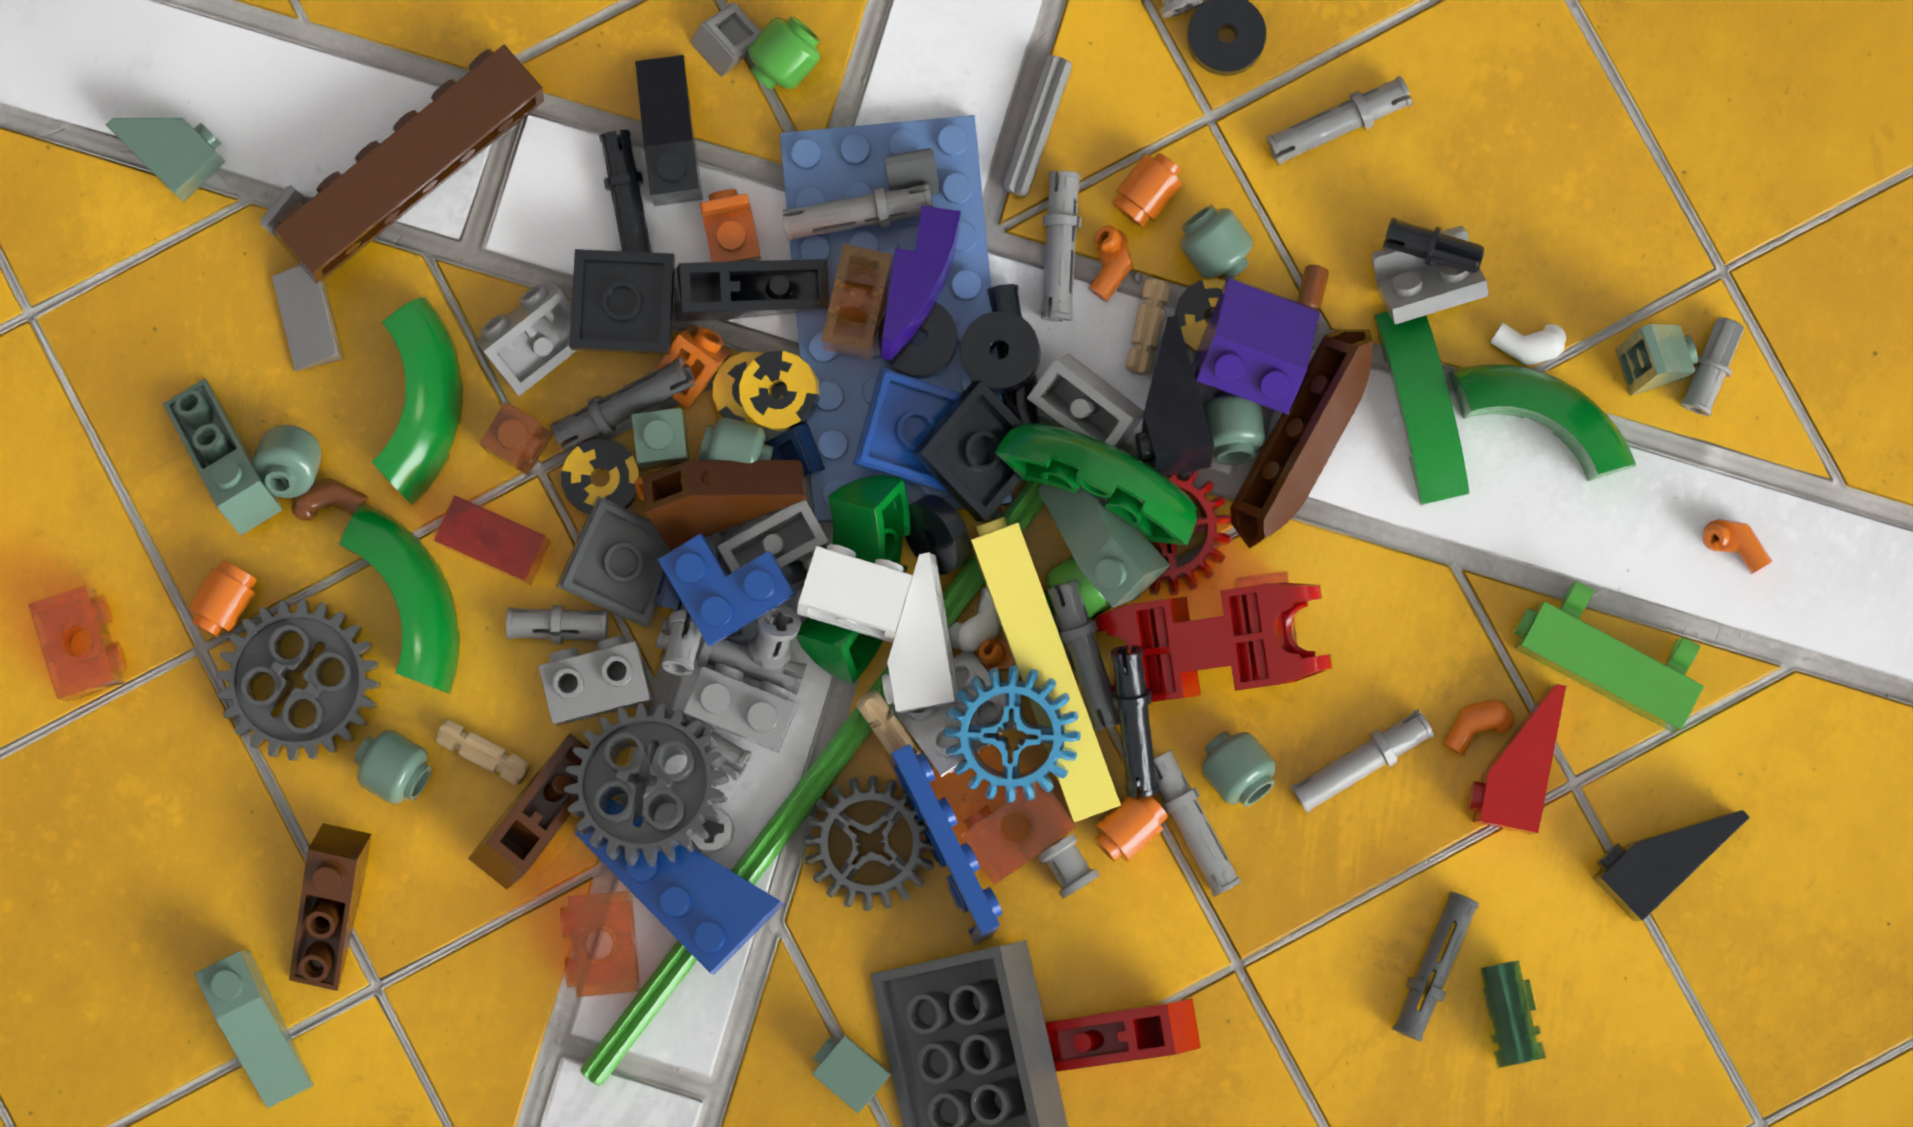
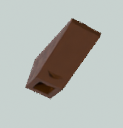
(718, 495)
(329, 905)

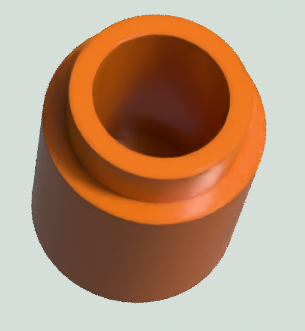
(1148, 189)
(222, 599)
(1130, 826)

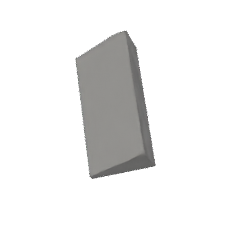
(307, 319)

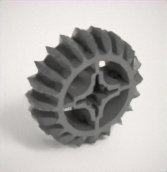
(843, 877)

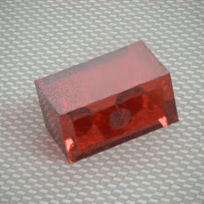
(492, 540)

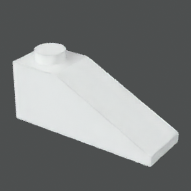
(922, 654)

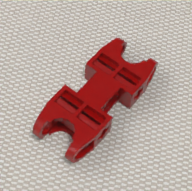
(1249, 637)

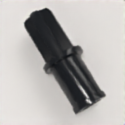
(1433, 246)

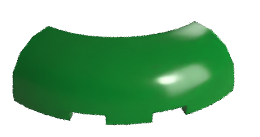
(431, 400)
(1549, 402)
(1132, 487)
(870, 520)
(420, 592)

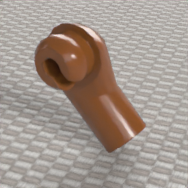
(1313, 286)
(325, 494)

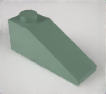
(1656, 357)
(1104, 546)
(254, 1027)

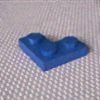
(721, 601)

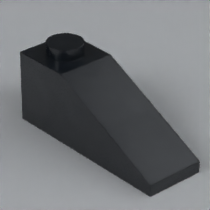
(668, 131)
(749, 289)
(1174, 422)
(1653, 867)

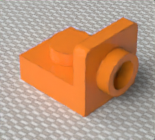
(730, 227)
(703, 353)

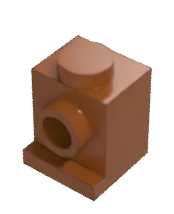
(516, 438)

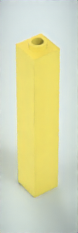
(1037, 645)

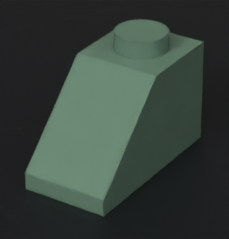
(171, 150)

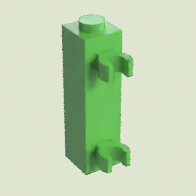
(1607, 664)

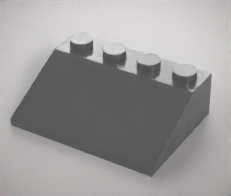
(969, 1041)

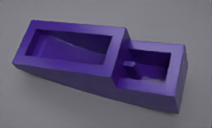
(919, 277)

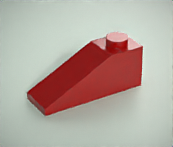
(1518, 776)
(1123, 1035)

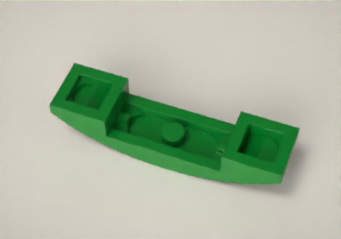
(1424, 408)

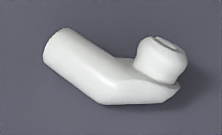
(976, 629)

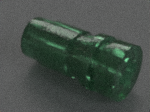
(1510, 1007)

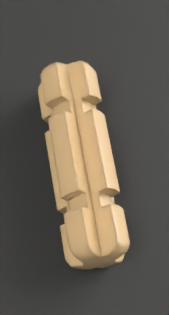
(1148, 326)
(884, 722)
(482, 752)

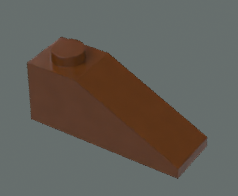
(530, 819)

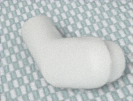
(1533, 347)

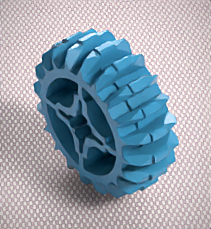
(988, 734)

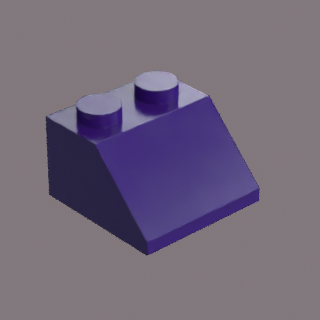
(1256, 345)

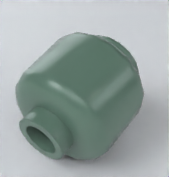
(1216, 243)
(1234, 427)
(735, 442)
(287, 460)
(392, 767)
(1238, 768)

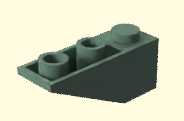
(221, 457)

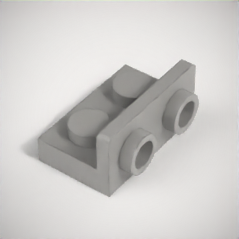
(1416, 289)
(530, 338)

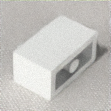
(854, 592)

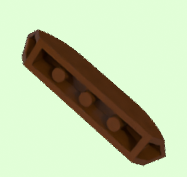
(1304, 437)

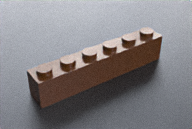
(409, 163)

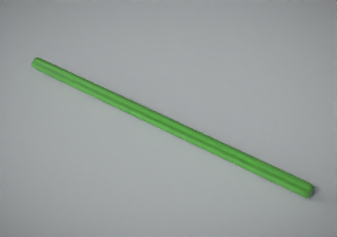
(785, 820)

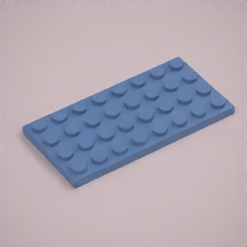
(851, 164)

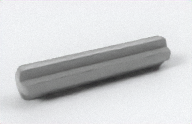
(1037, 126)

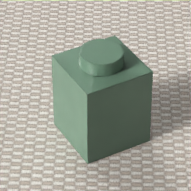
(660, 438)
(849, 1071)

